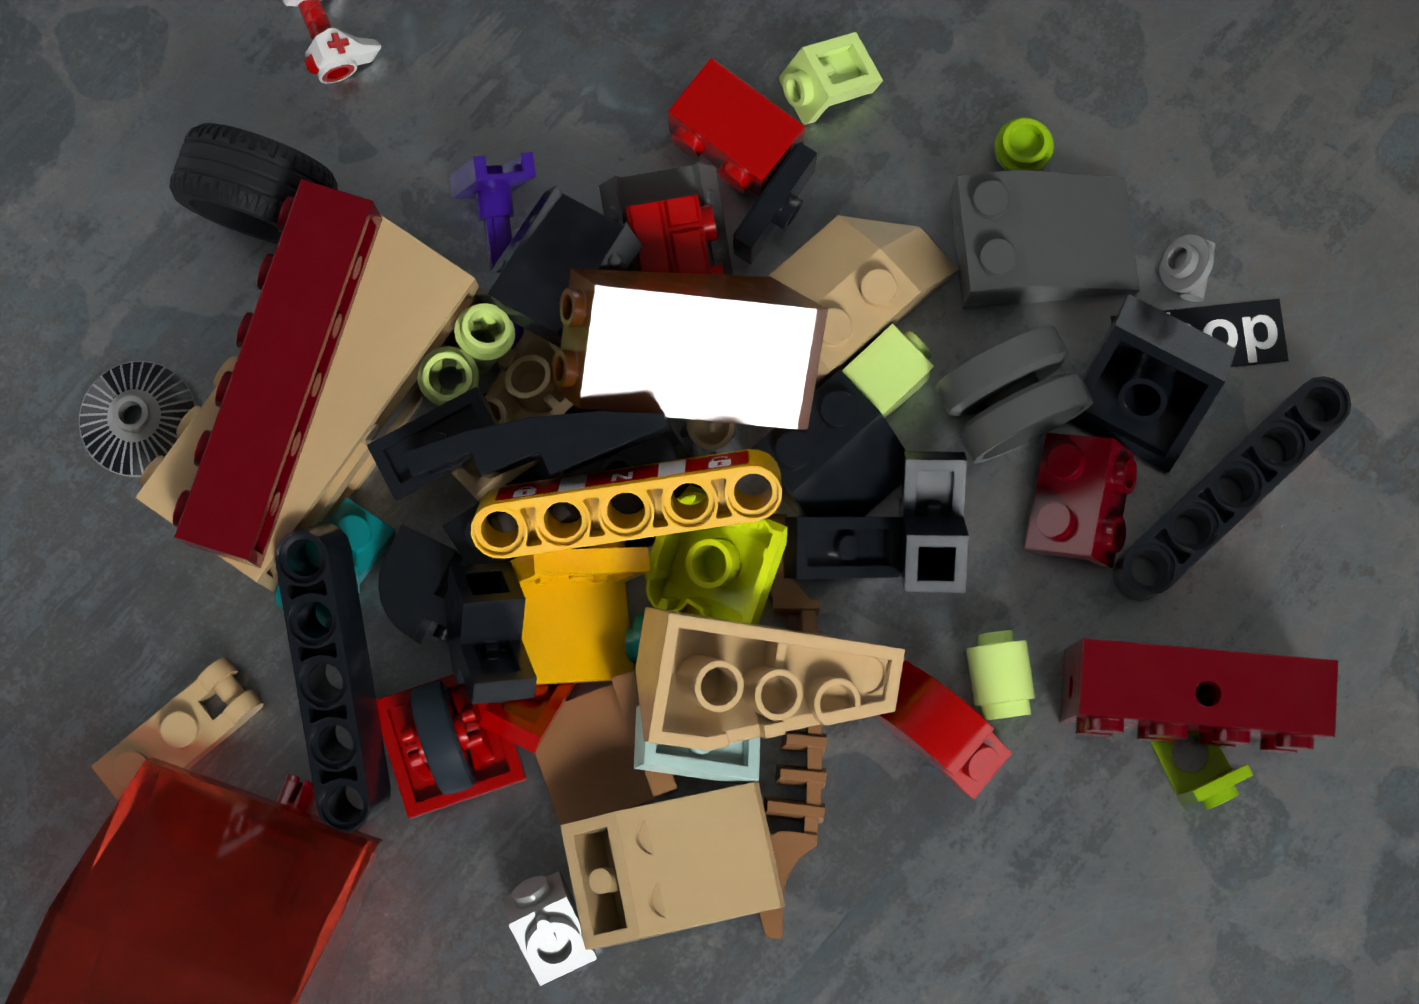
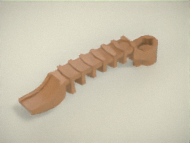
(790, 846)

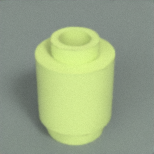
(1000, 675)

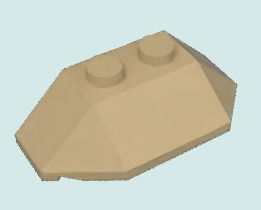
(866, 279)

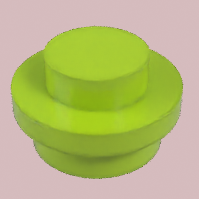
(1023, 145)

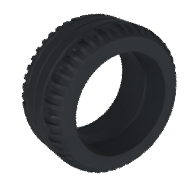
(241, 178)

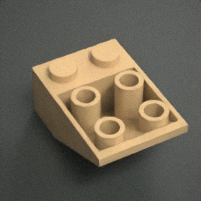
(672, 866)

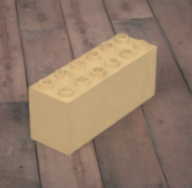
(397, 318)

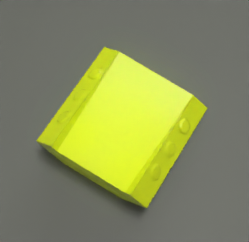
(716, 569)

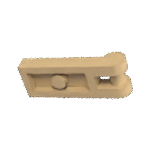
(182, 728)

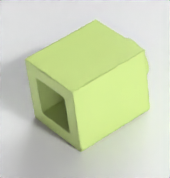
(891, 369)

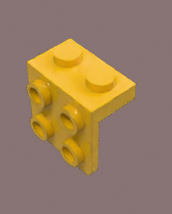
(578, 611)

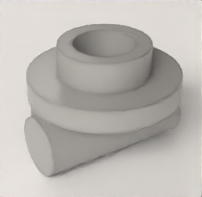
(1187, 266)

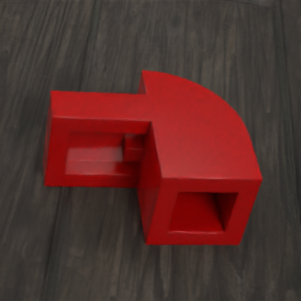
(945, 731)

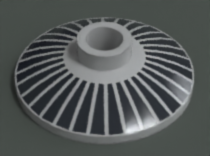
(132, 447)

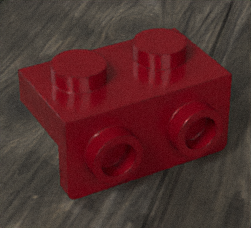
(1081, 498)

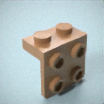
(591, 755)

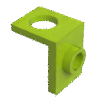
(1210, 785)

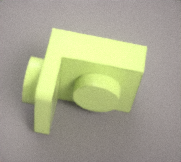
(828, 75)

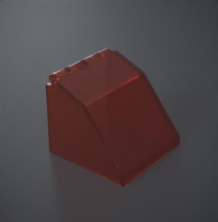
(200, 901)

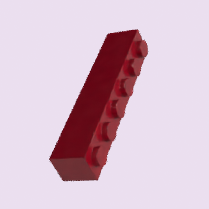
(277, 374)

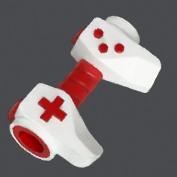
(332, 52)

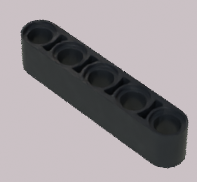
(1255, 474)
(321, 703)

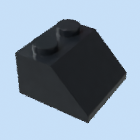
(1153, 382)
(843, 459)

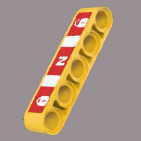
(604, 524)

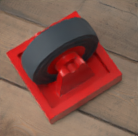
(441, 749)

